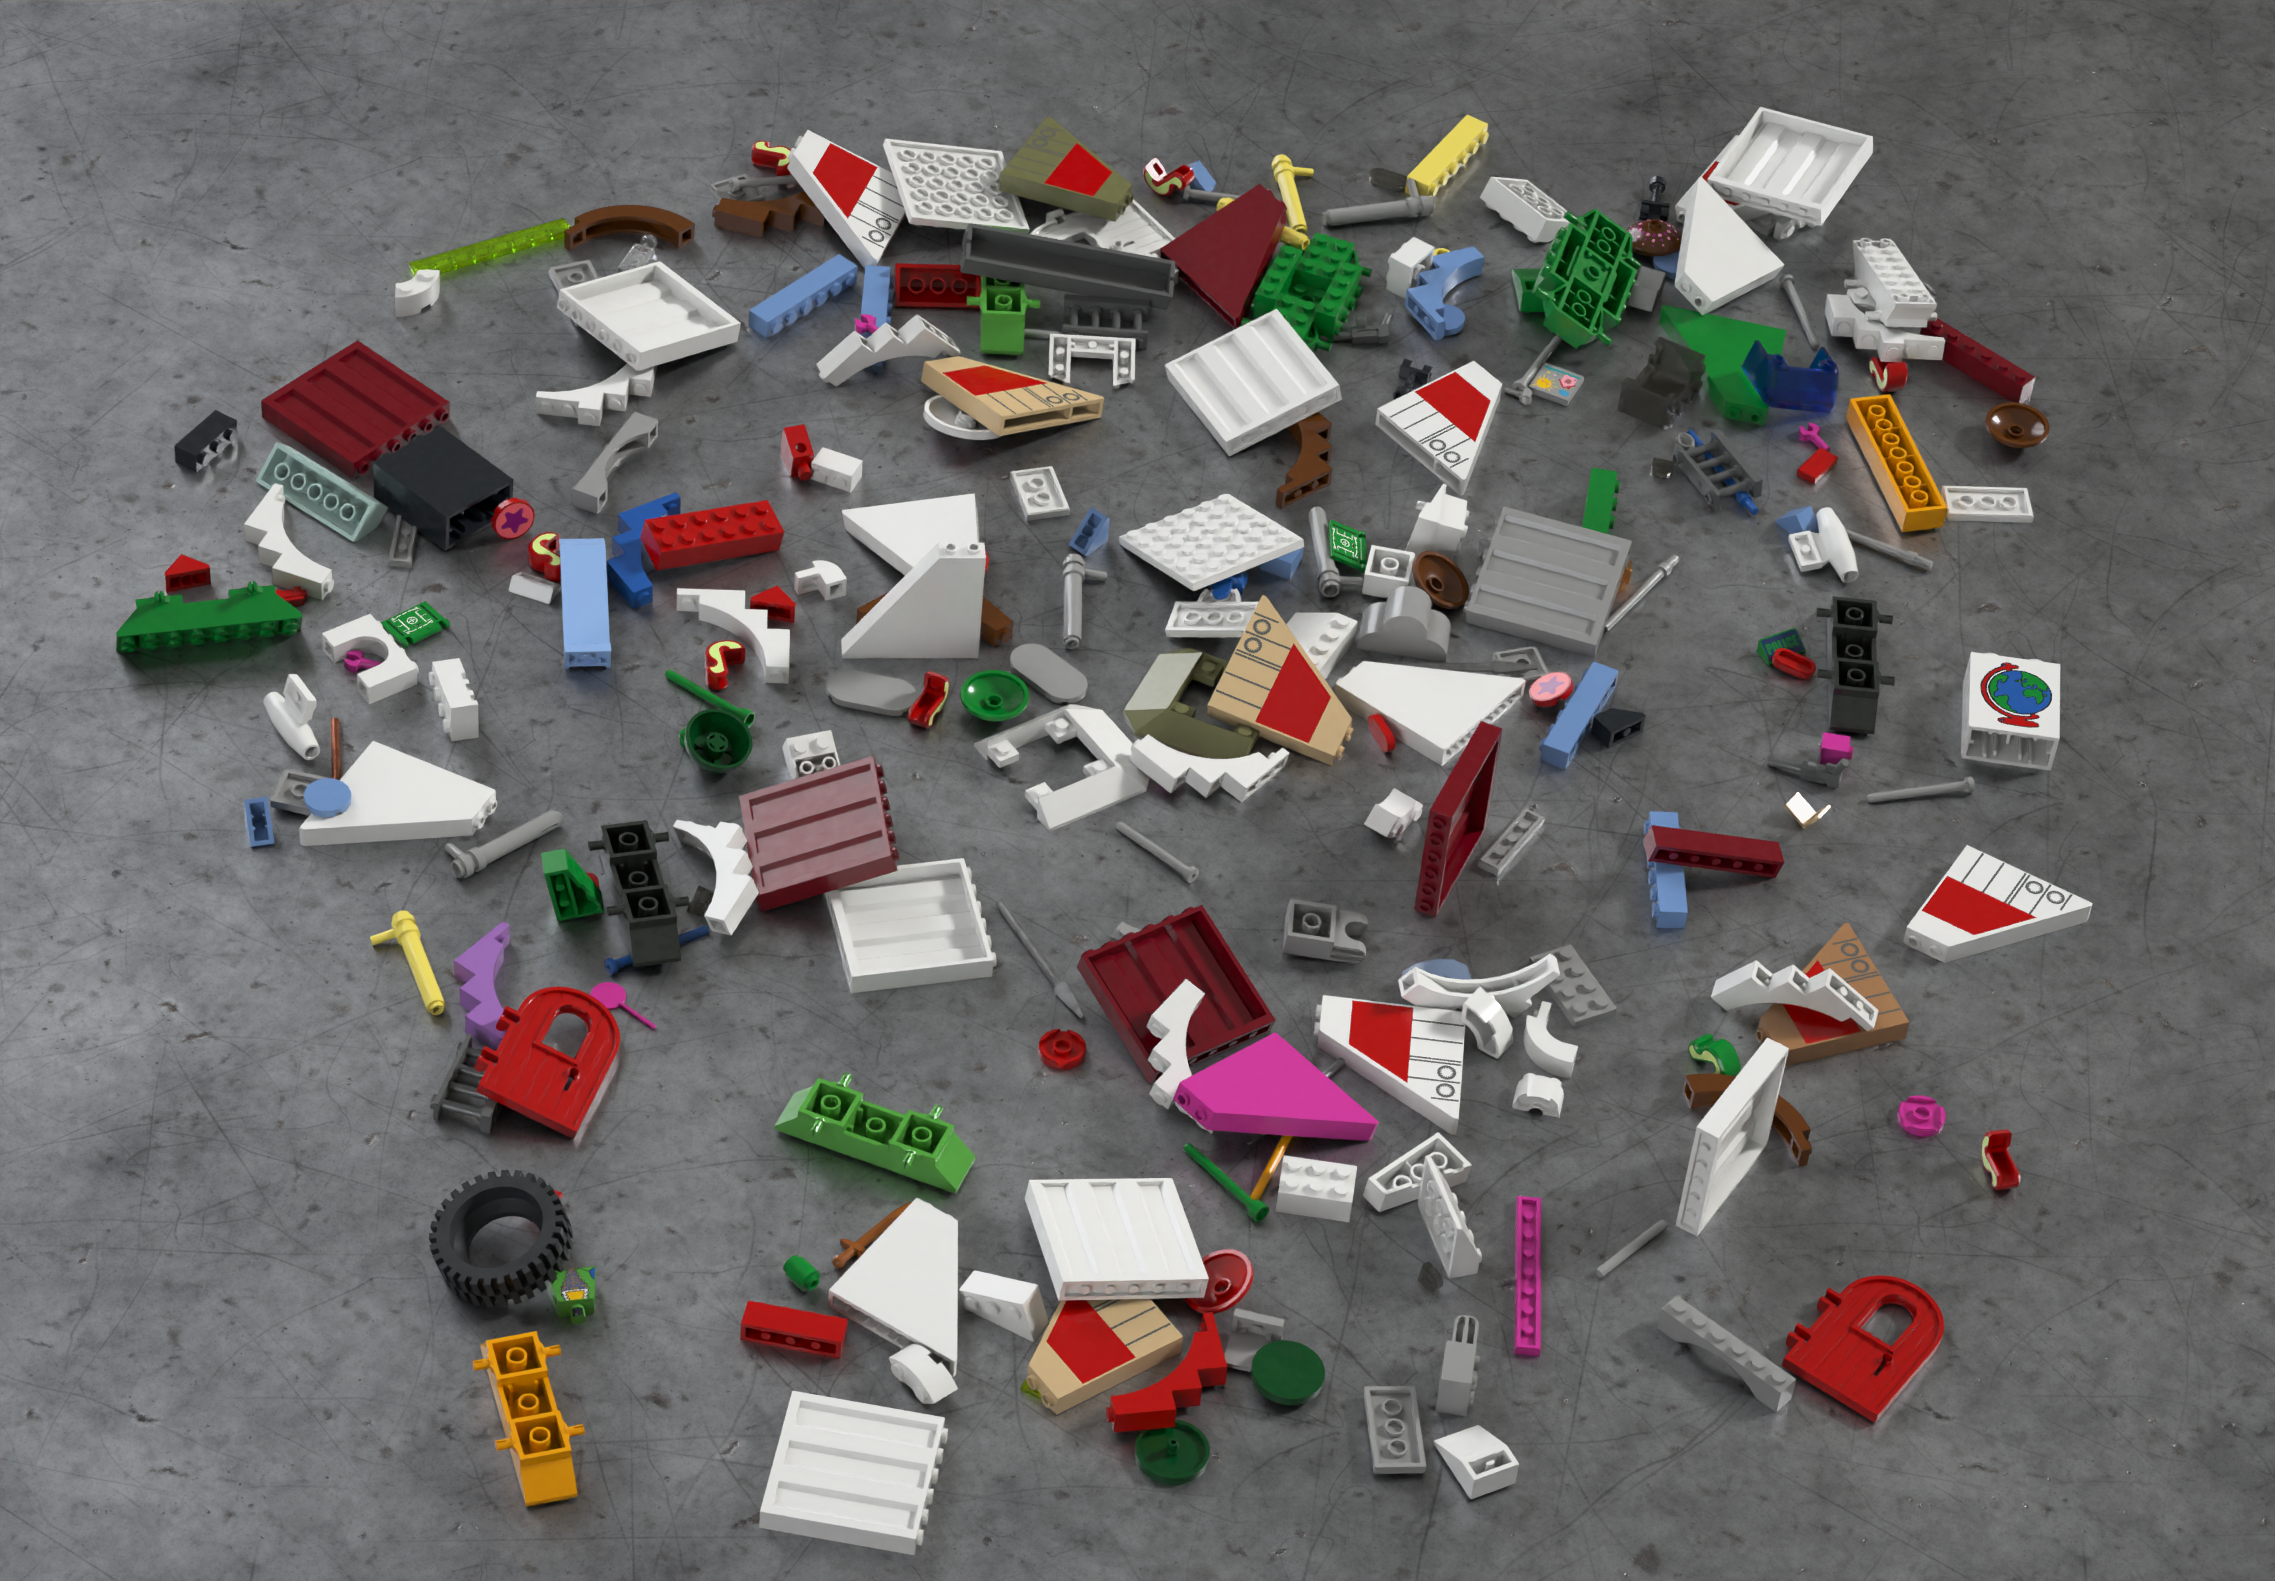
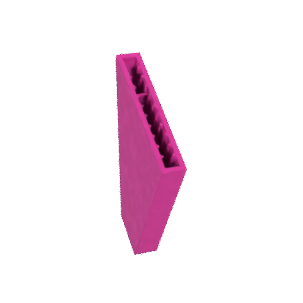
(1274, 1093)

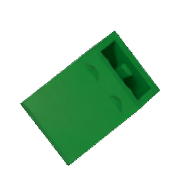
(1524, 282)

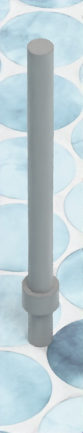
(1909, 557)
(1662, 571)

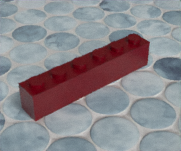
(1981, 363)
(1713, 851)

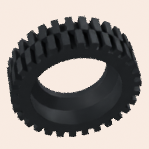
(483, 1204)

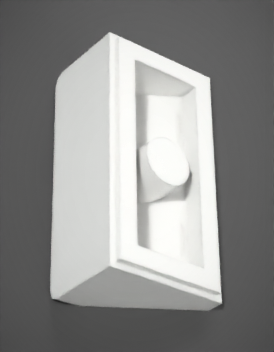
(534, 587)

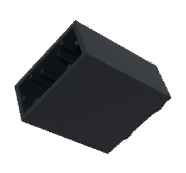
(441, 487)

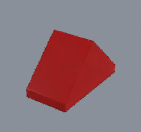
(186, 574)
(776, 602)

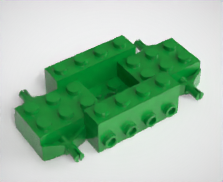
(1586, 278)
(1312, 288)

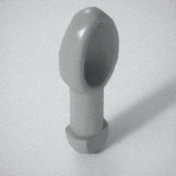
(1688, 443)

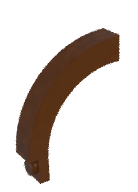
(630, 219)
(1706, 1089)

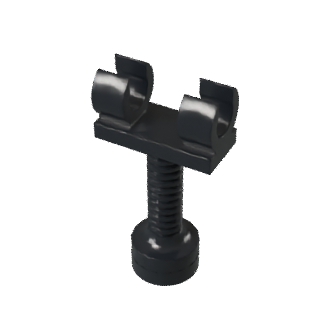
(1657, 186)
(1411, 375)

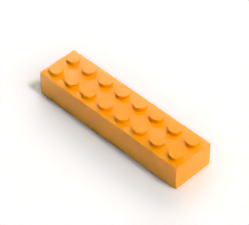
(1896, 463)

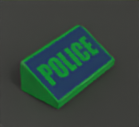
(1787, 639)

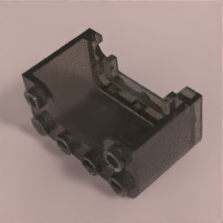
(1663, 385)

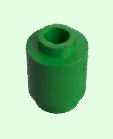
(801, 1273)

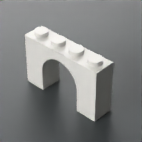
(369, 636)

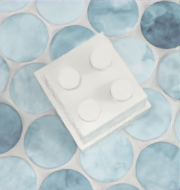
(1439, 525)

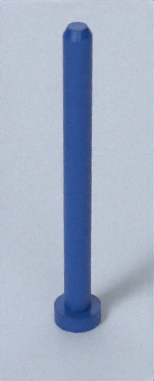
(613, 965)

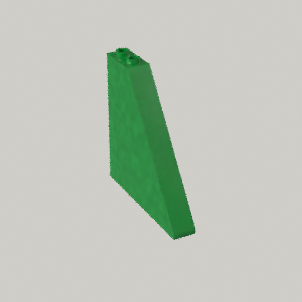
(1726, 347)

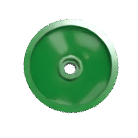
(994, 695)

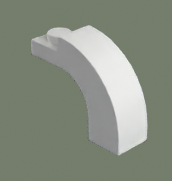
(1544, 1049)

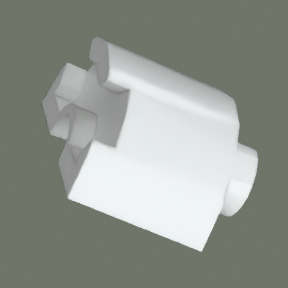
(1539, 1093)

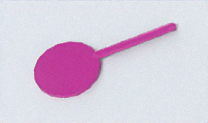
(613, 997)

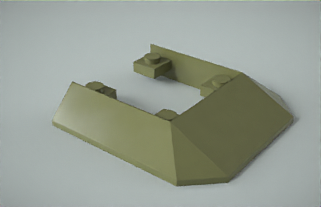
(1157, 712)

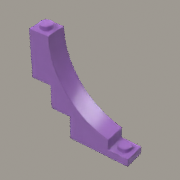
(478, 972)

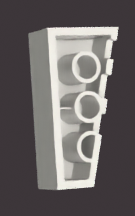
(455, 699)
(1402, 1178)

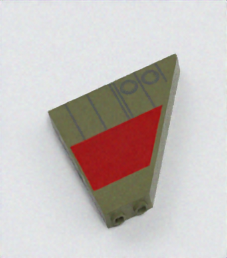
(1066, 174)

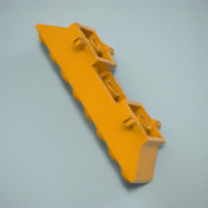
(530, 1416)

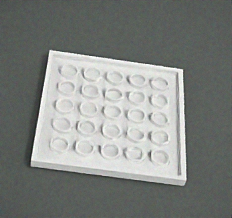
(953, 186)
(1211, 542)

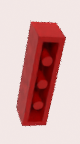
(793, 1329)

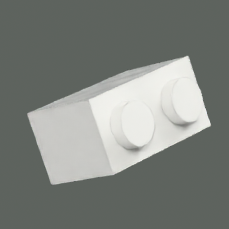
(836, 469)

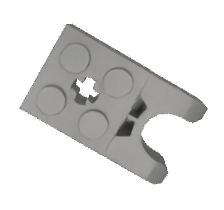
(1323, 932)
(1457, 1368)

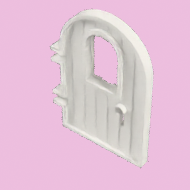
(1131, 233)

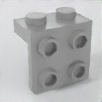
(1248, 1335)

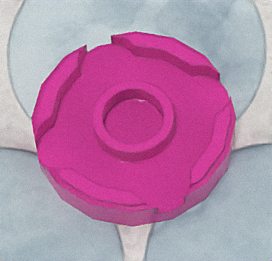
(1921, 1116)

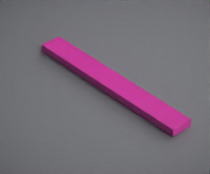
(1528, 1276)

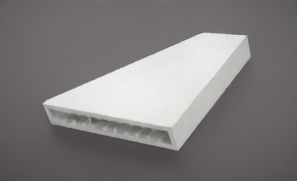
(1719, 253)
(910, 529)
(929, 611)
(1428, 706)
(401, 800)
(908, 1284)

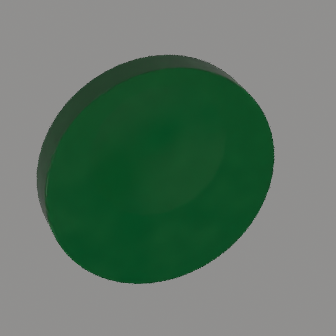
(1287, 1372)
(1172, 1453)

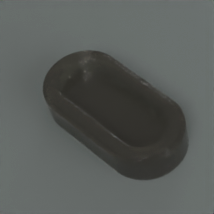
(1387, 180)

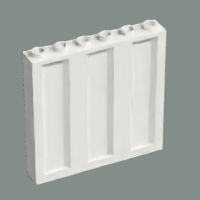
(1791, 165)
(648, 315)
(1253, 382)
(911, 928)
(1731, 1136)
(1116, 1239)
(853, 1473)

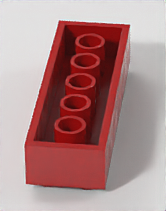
(712, 535)

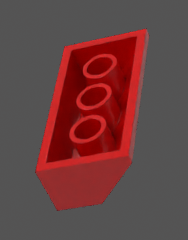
(934, 285)

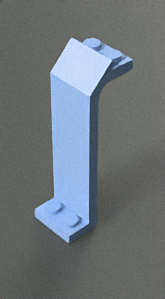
(584, 602)

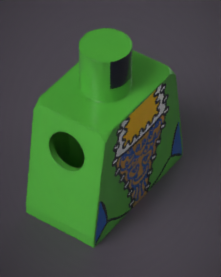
(573, 1293)

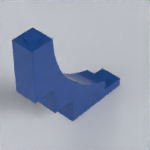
(626, 568)

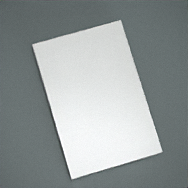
(1039, 493)

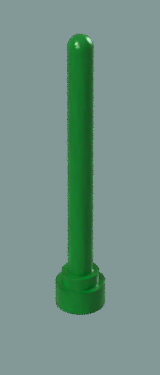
(745, 714)
(1256, 1208)

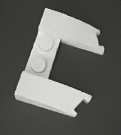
(1065, 346)

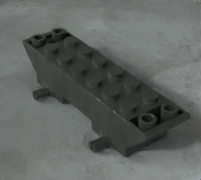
(1853, 663)
(639, 891)

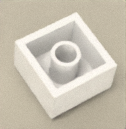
(1406, 264)
(1387, 571)

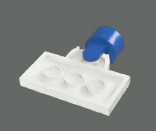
(1215, 613)

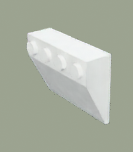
(1525, 207)
(1323, 637)
(1447, 1223)

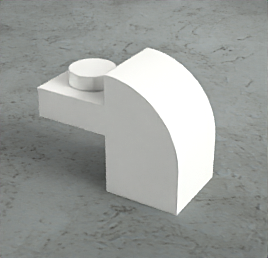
(823, 577)

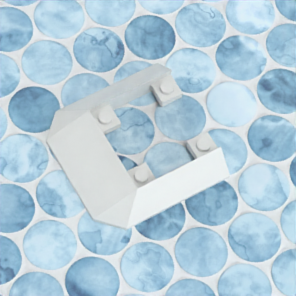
(1107, 781)

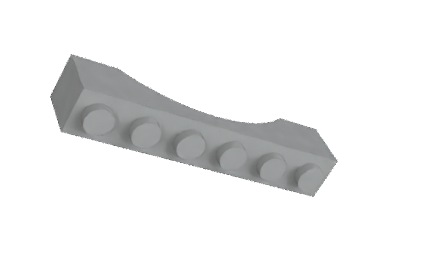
(634, 436)
(1764, 1378)

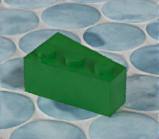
(570, 887)

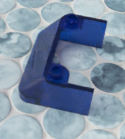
(1793, 387)

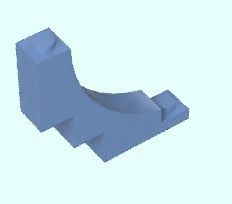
(1447, 271)

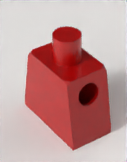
(797, 460)

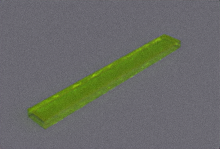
(492, 248)

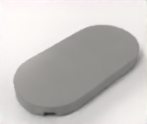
(1048, 673)
(871, 692)

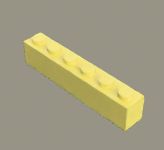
(1449, 156)

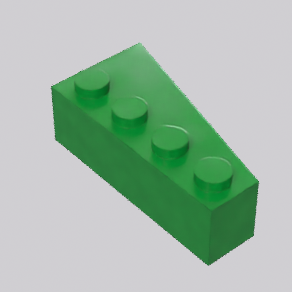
(1601, 500)

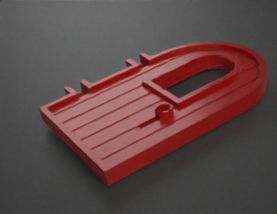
(533, 1075)
(1844, 1357)

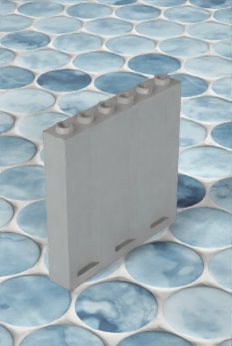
(1547, 581)

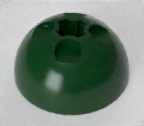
(717, 740)

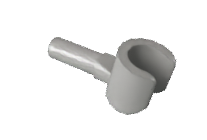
(1525, 395)

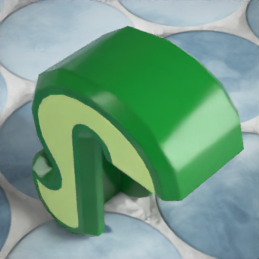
(1717, 1052)

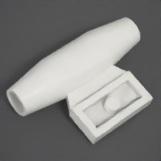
(1829, 545)
(292, 714)

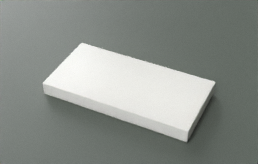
(1987, 504)

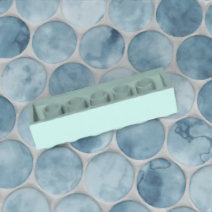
(321, 493)

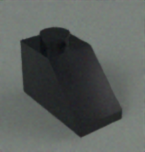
(1617, 726)

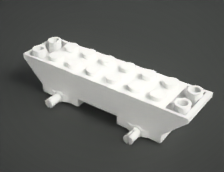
(1892, 284)

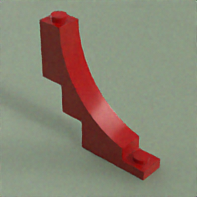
(1157, 1404)

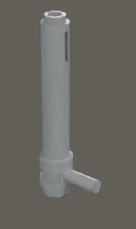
(1409, 207)
(1327, 573)
(1073, 577)
(477, 858)

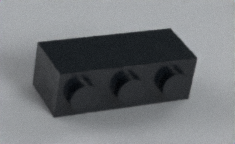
(206, 441)

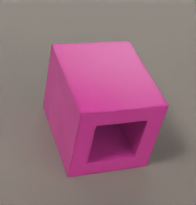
(1835, 748)

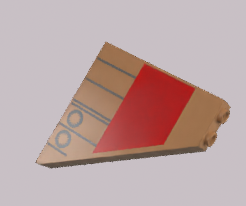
(1818, 1035)

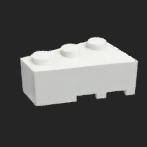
(1006, 1302)

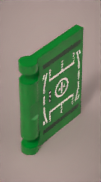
(1347, 545)
(415, 624)

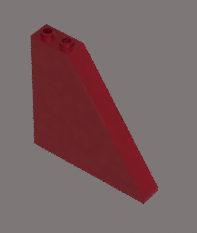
(1230, 252)

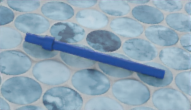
(1742, 497)

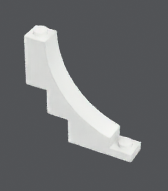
(856, 352)
(288, 564)
(728, 611)
(1236, 775)
(1822, 992)

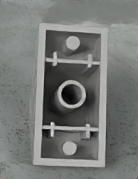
(1405, 626)

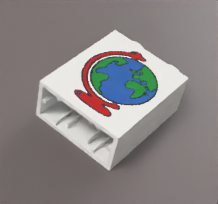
(2010, 711)

